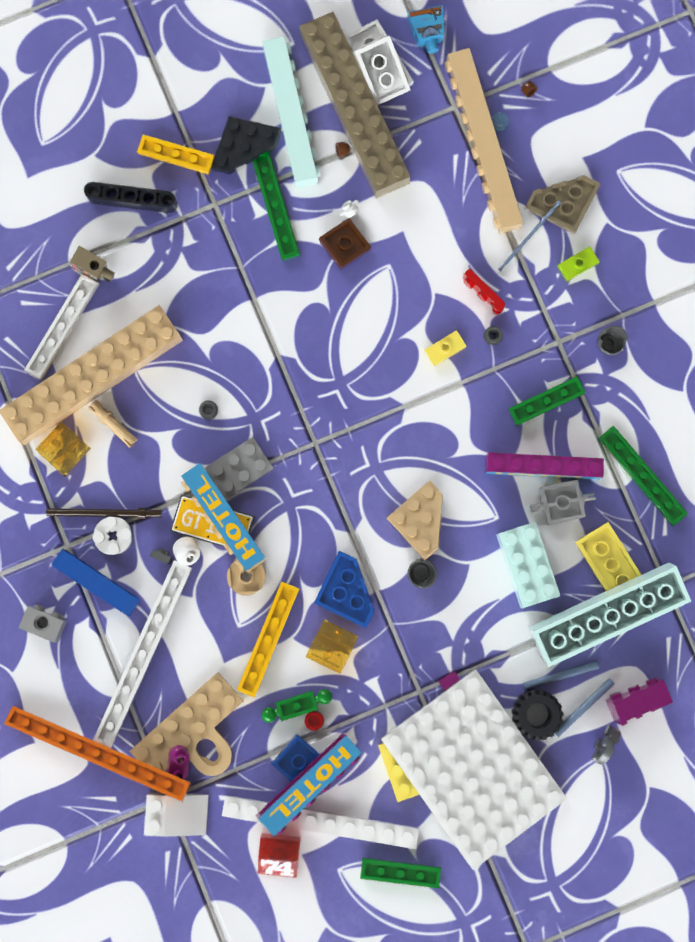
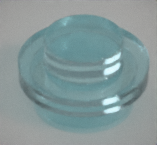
(500, 121)

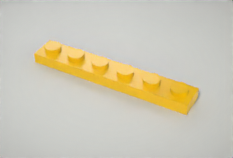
(268, 639)

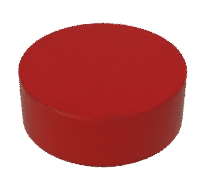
(314, 720)

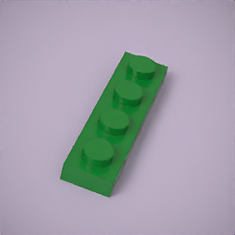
(546, 401)
(400, 872)

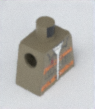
(83, 262)

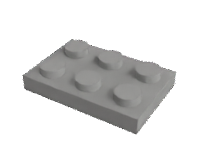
(239, 468)

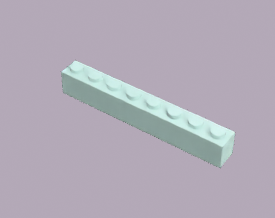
(290, 112)

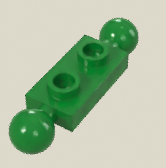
(296, 705)

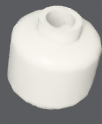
(186, 551)

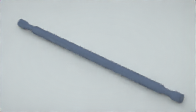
(529, 236)

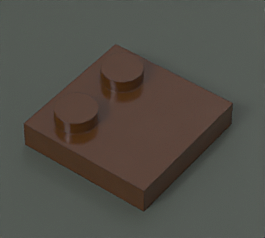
(344, 243)

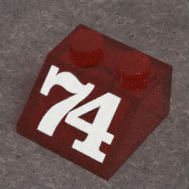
(278, 855)

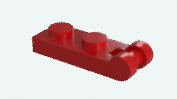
(484, 293)

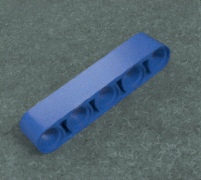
(95, 582)

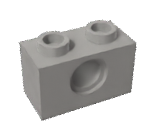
(31, 623)

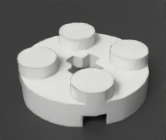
(109, 525)

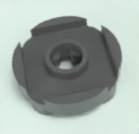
(605, 746)

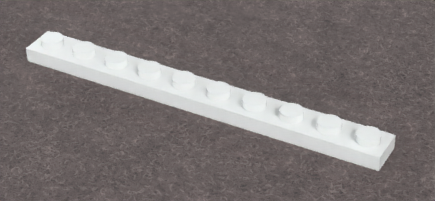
(142, 654)
(329, 823)

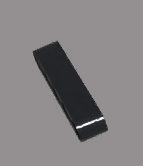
(123, 192)

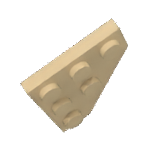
(420, 520)

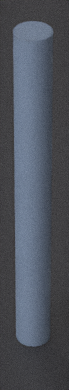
(560, 675)
(584, 707)

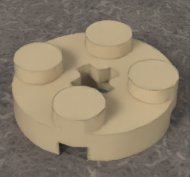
(242, 587)

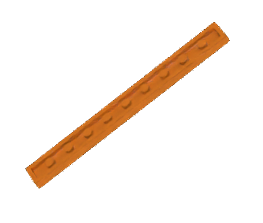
(97, 753)

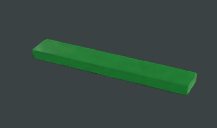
(275, 207)
(643, 476)

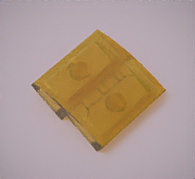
(63, 448)
(332, 646)

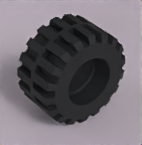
(553, 720)

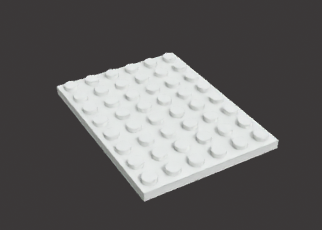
(474, 769)

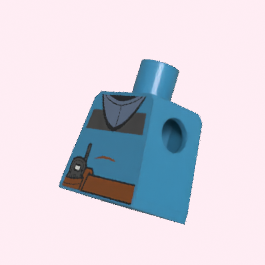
(427, 27)

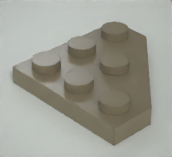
(574, 198)

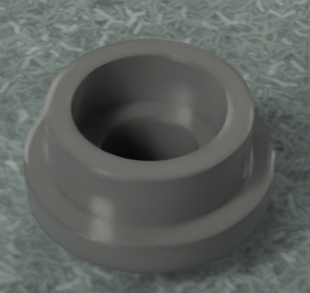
(499, 335)
(204, 405)

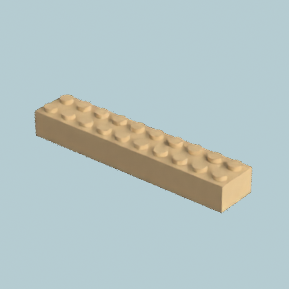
(90, 375)

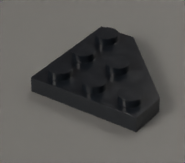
(243, 143)

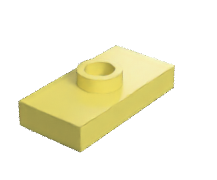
(445, 348)

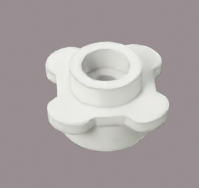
(349, 208)

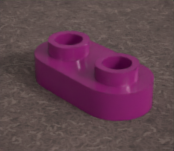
(178, 766)

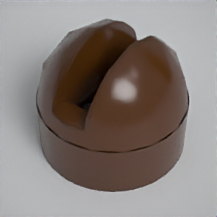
(528, 89)
(342, 149)

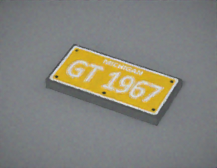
(191, 522)

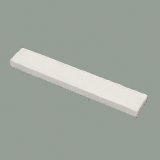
(61, 326)

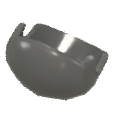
(612, 340)
(422, 573)

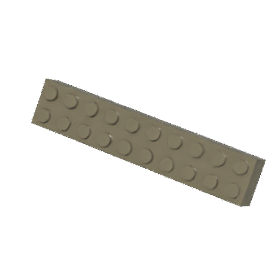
(354, 105)

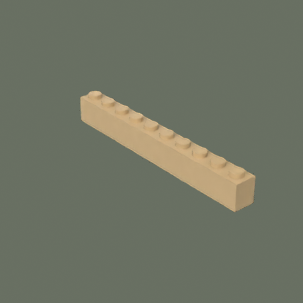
(484, 141)

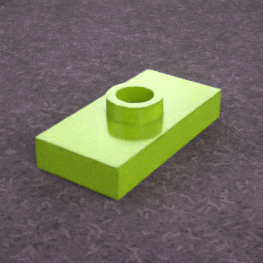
(578, 264)

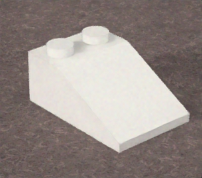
(381, 69)
(176, 818)

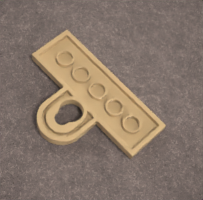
(189, 725)

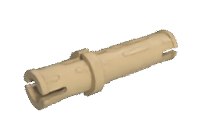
(106, 417)

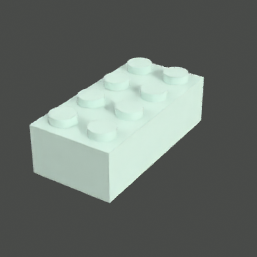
(528, 565)

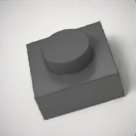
(161, 555)

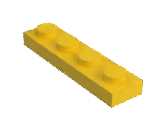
(175, 154)

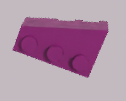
(638, 701)

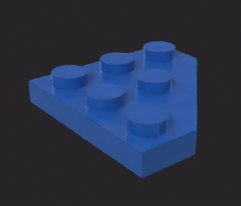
(346, 591)

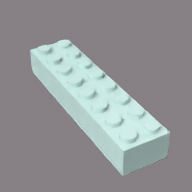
(609, 614)

